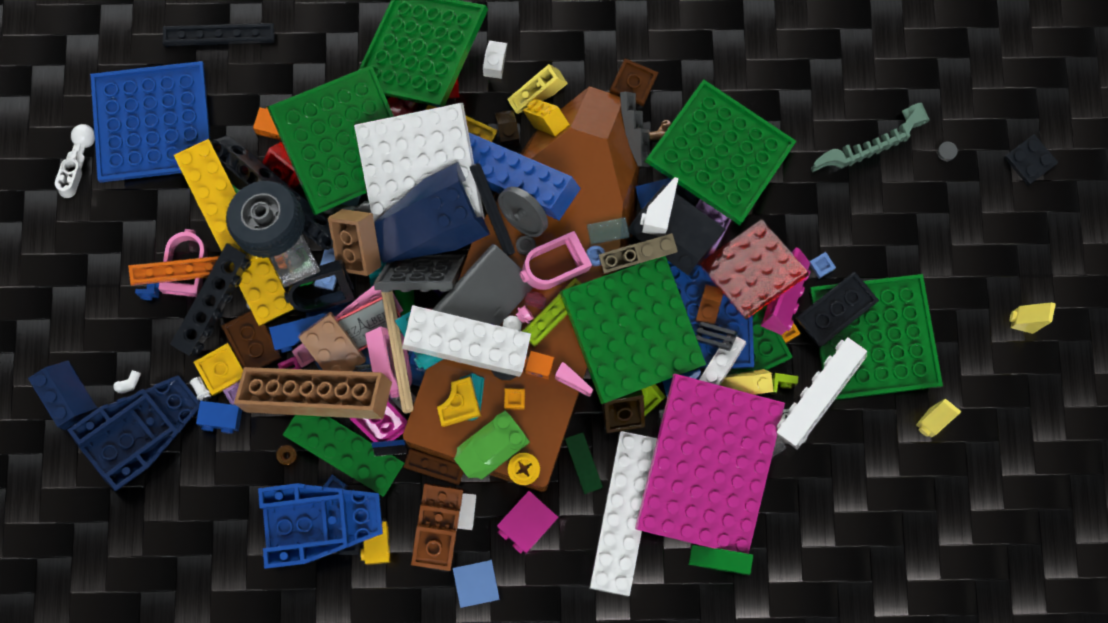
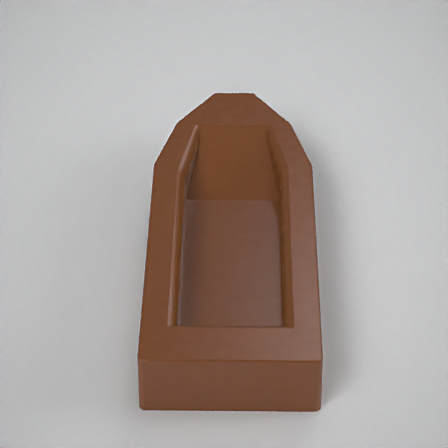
(603, 166)

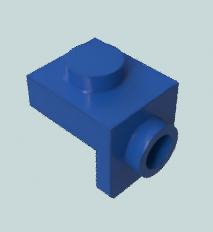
(151, 291)

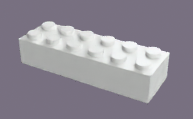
(466, 341)
(822, 392)

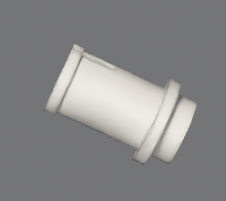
(200, 389)

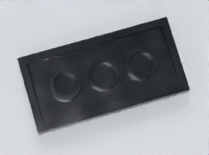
(837, 309)

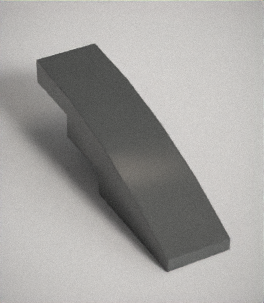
(633, 123)

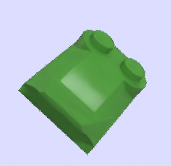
(490, 447)

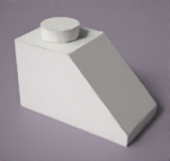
(494, 59)

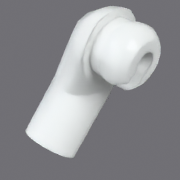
(127, 385)

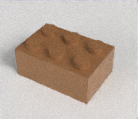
(355, 241)
(331, 345)

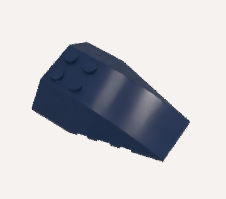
(430, 219)
(134, 430)

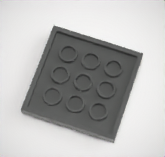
(421, 273)

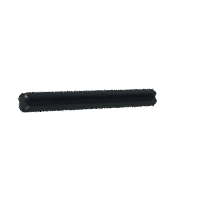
(492, 209)

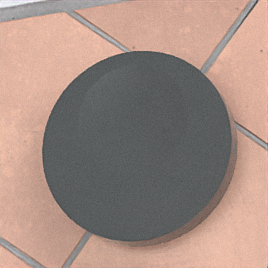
(523, 211)

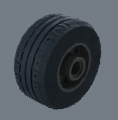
(265, 219)

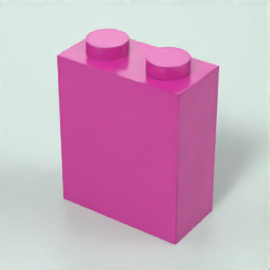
(526, 523)

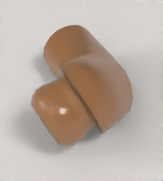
(657, 135)

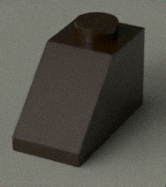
(507, 129)

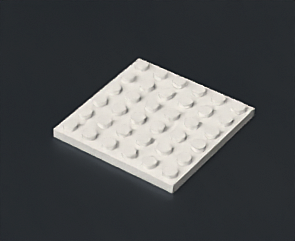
(411, 147)

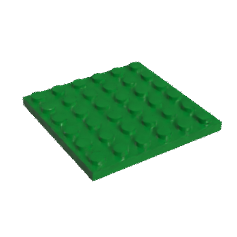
(423, 47)
(322, 135)
(721, 152)
(632, 329)
(896, 339)

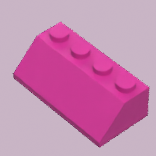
(780, 311)

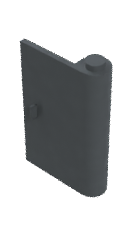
(487, 289)

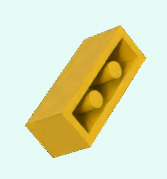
(546, 117)

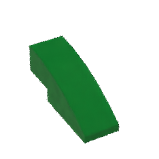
(721, 559)

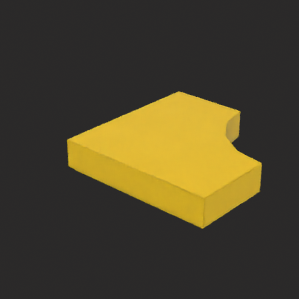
(461, 403)

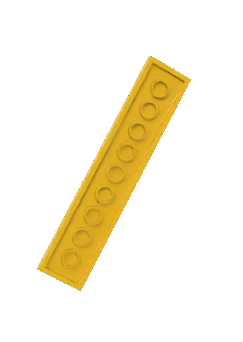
(213, 194)

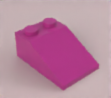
(383, 429)

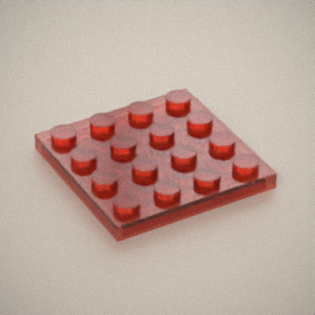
(754, 269)

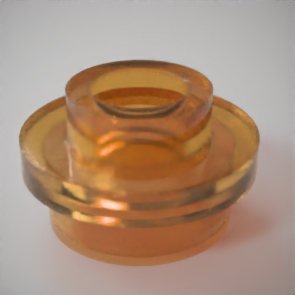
(286, 448)

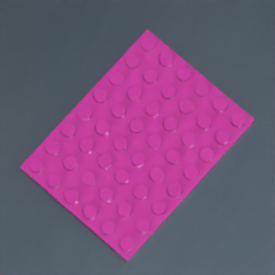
(710, 465)

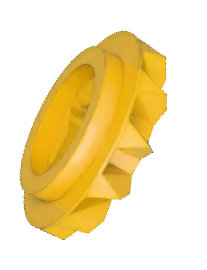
(514, 467)

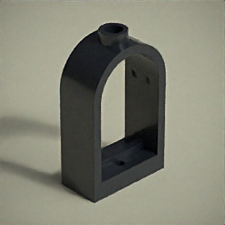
(346, 294)

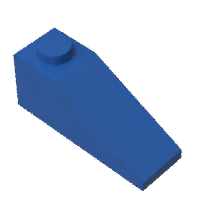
(287, 334)

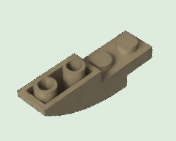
(637, 253)

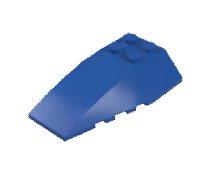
(315, 522)

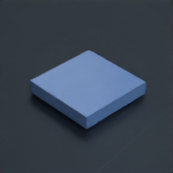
(476, 584)

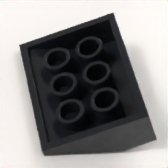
(692, 232)

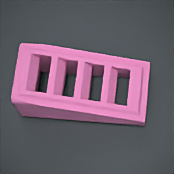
(570, 378)

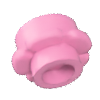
(524, 315)

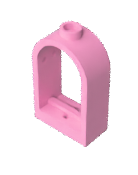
(575, 249)
(182, 288)
(377, 345)

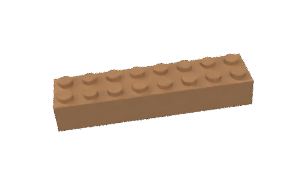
(313, 392)

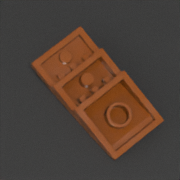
(437, 527)

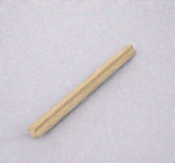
(397, 352)

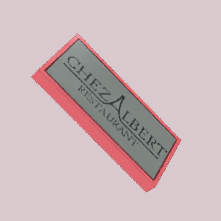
(364, 320)

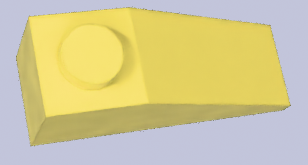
(540, 87)
(1032, 317)
(751, 382)
(937, 418)

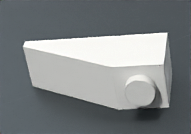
(659, 211)

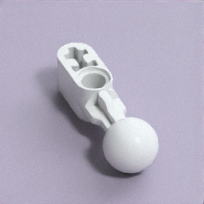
(82, 137)

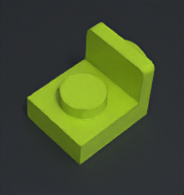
(784, 380)

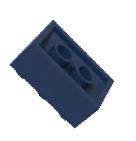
(63, 394)

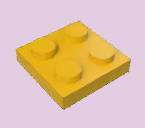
(219, 369)

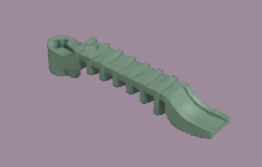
(914, 117)

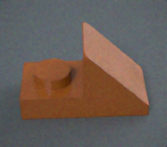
(709, 305)

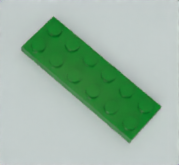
(344, 451)

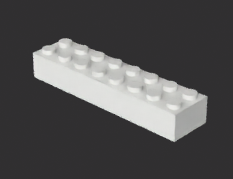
(618, 537)

